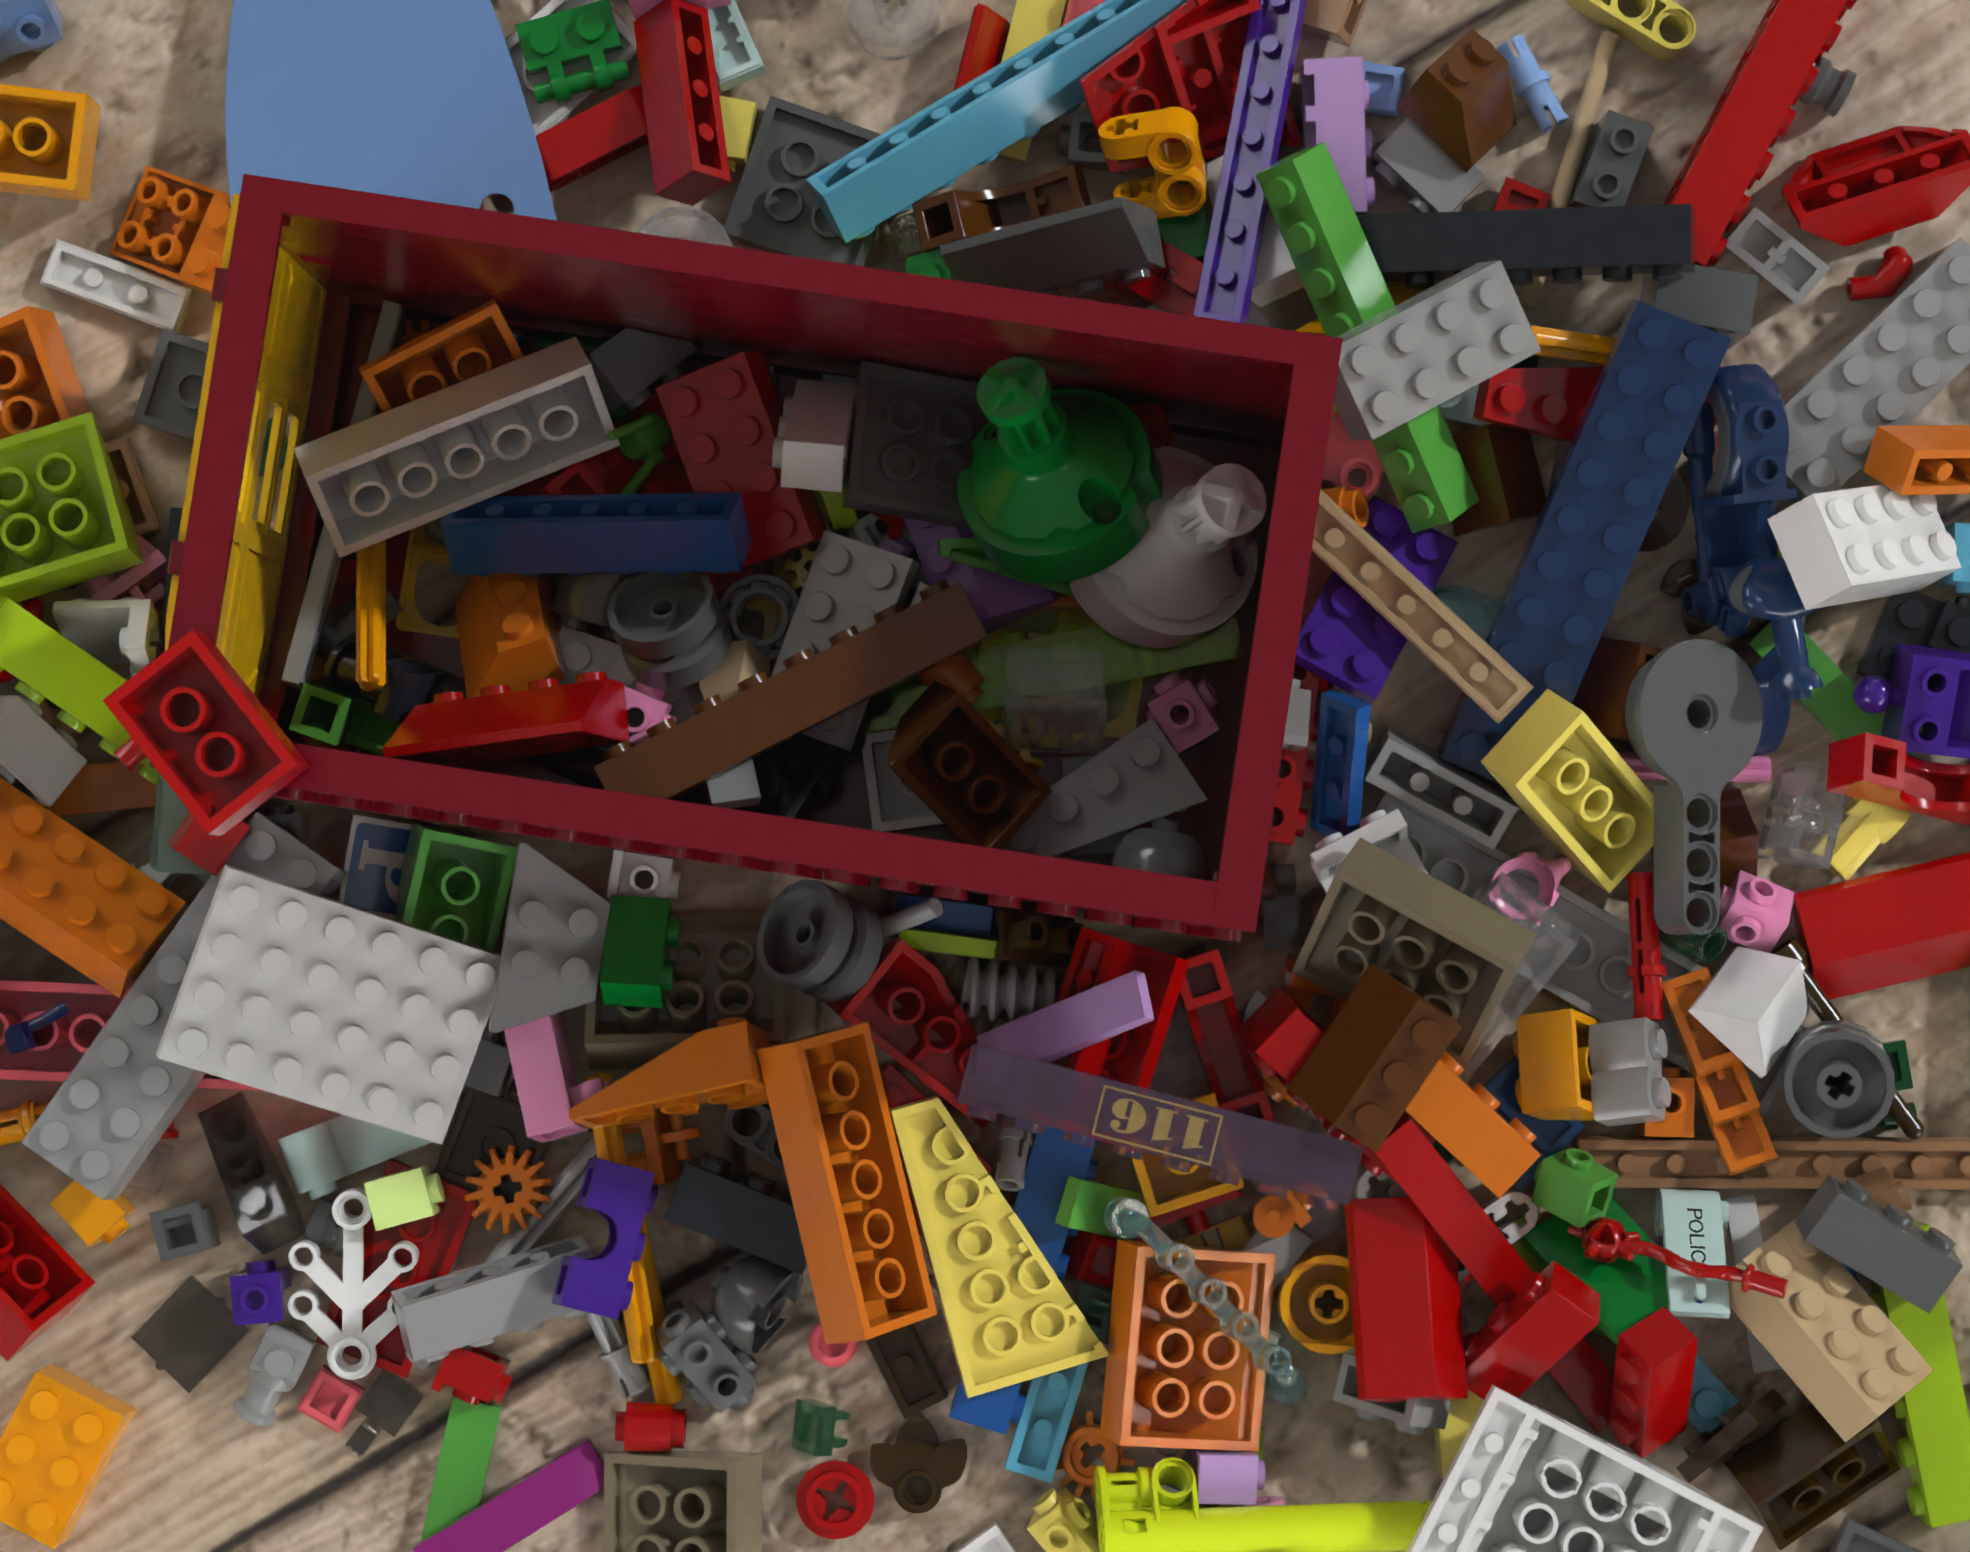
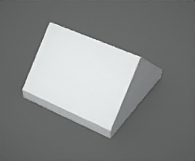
(1754, 1005)

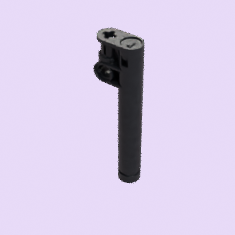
(415, 681)

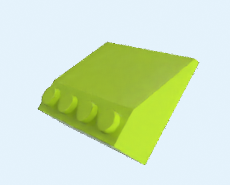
(61, 510)

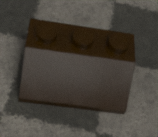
(1808, 1472)

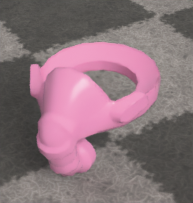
(1546, 870)

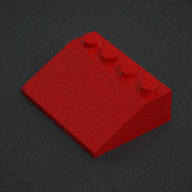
(514, 724)

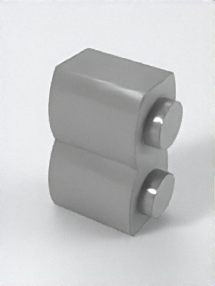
(1627, 1072)

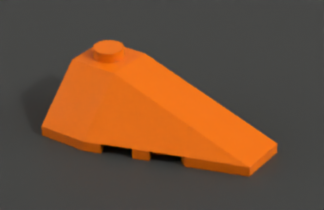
(705, 1068)

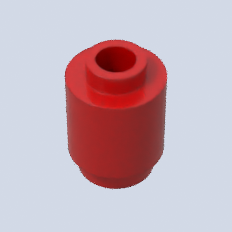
(651, 1427)

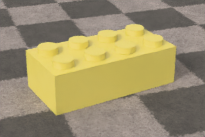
(1575, 789)

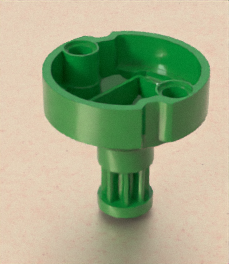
(1056, 476)

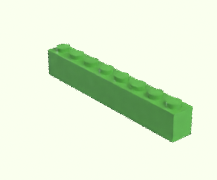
(1346, 292)

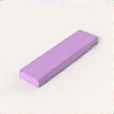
(1076, 1020)

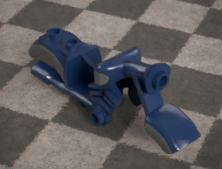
(1735, 542)

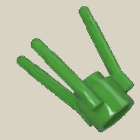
(643, 441)

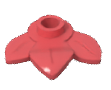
(1347, 455)

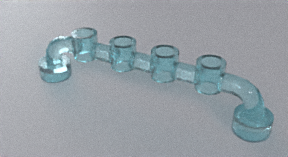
(1282, 1382)

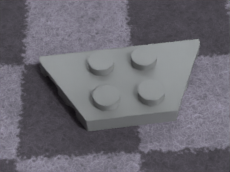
(548, 943)

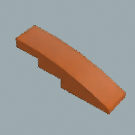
(1719, 1081)

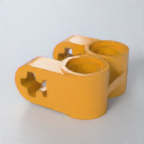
(1145, 135)

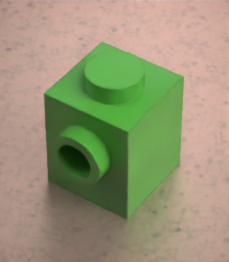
(1573, 1186)

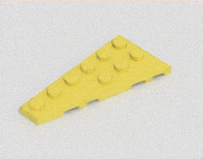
(993, 1282)

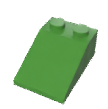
(455, 883)

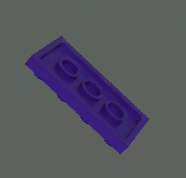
(1344, 634)

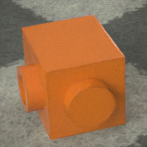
(1680, 1113)

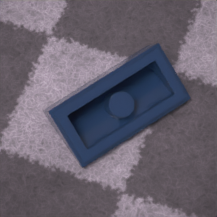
(957, 915)

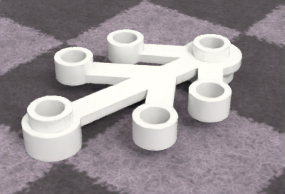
(350, 1293)

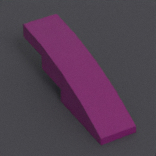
(524, 1505)

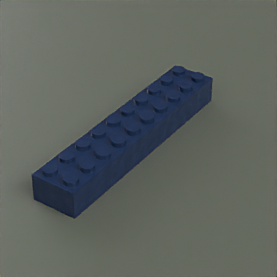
(1594, 516)

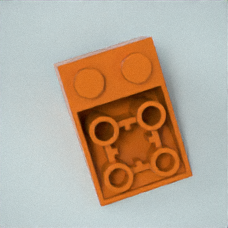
(174, 229)

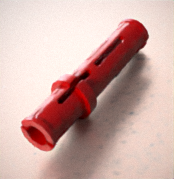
(1645, 948)

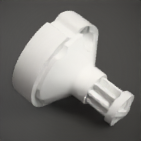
(1191, 562)

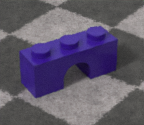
(622, 1199)

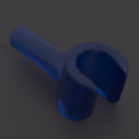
(20, 1035)

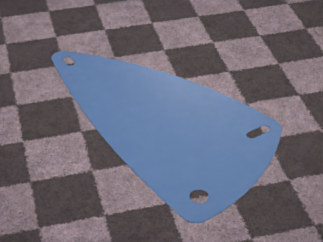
(381, 101)

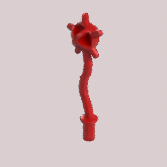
(1607, 1241)

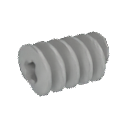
(1007, 990)

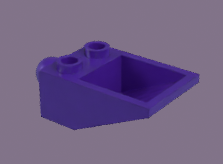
(1910, 703)

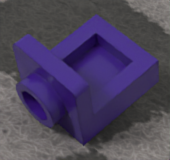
(258, 1292)

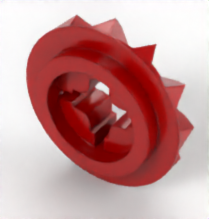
(843, 1521)

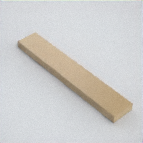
(1416, 612)

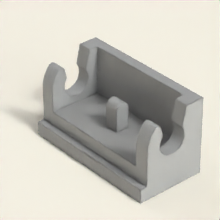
(1776, 255)

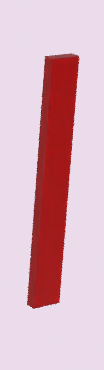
(1486, 1255)

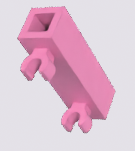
(547, 1078)

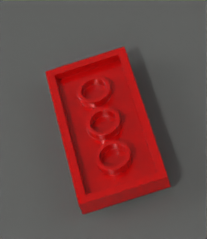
(438, 1244)

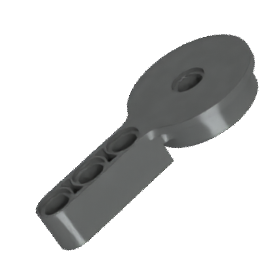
(1698, 725)

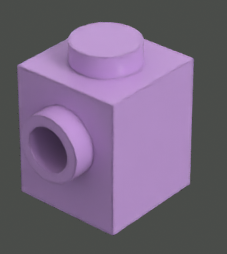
(1227, 1477)

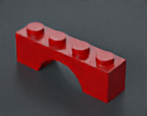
(1883, 773)
(1217, 1036)

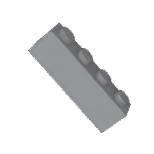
(484, 1301)

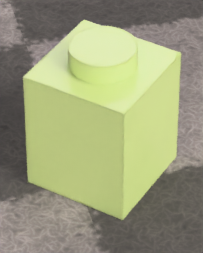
(404, 1196)

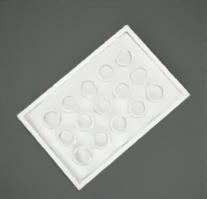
(331, 1005)

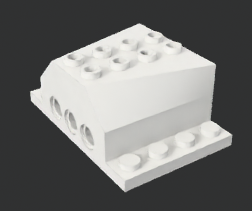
(1555, 1486)

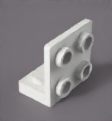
(112, 629)

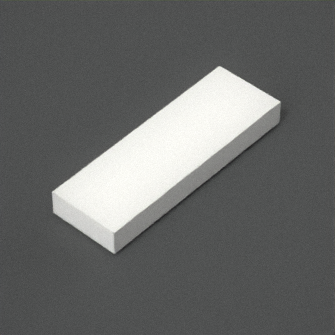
(117, 287)

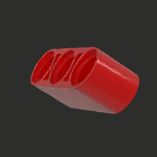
(593, 138)

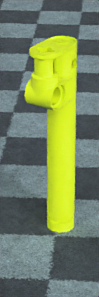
(1143, 1517)

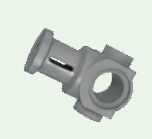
(273, 1371)

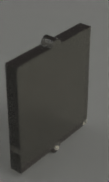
(190, 1333)

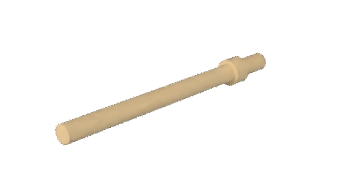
(1576, 144)

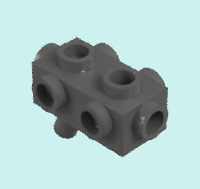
(699, 1349)

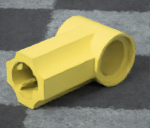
(1861, 832)

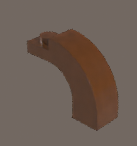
(971, 213)

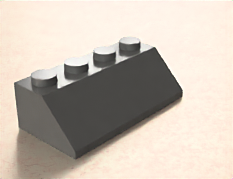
(1064, 251)

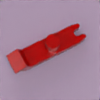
(1193, 1214)

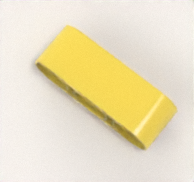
(1644, 29)

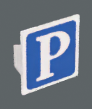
(374, 864)

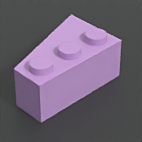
(1333, 112)

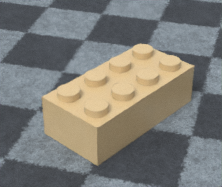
(1827, 1333)

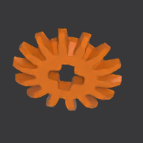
(524, 1200)
(1073, 1454)

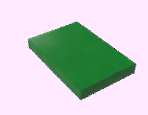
(1626, 1288)

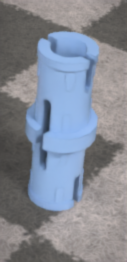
(1532, 84)

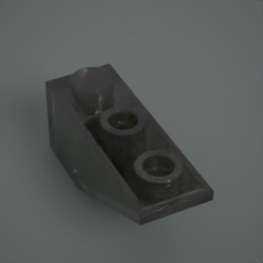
(251, 1175)

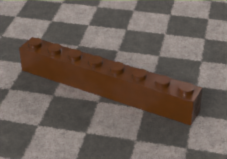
(797, 698)

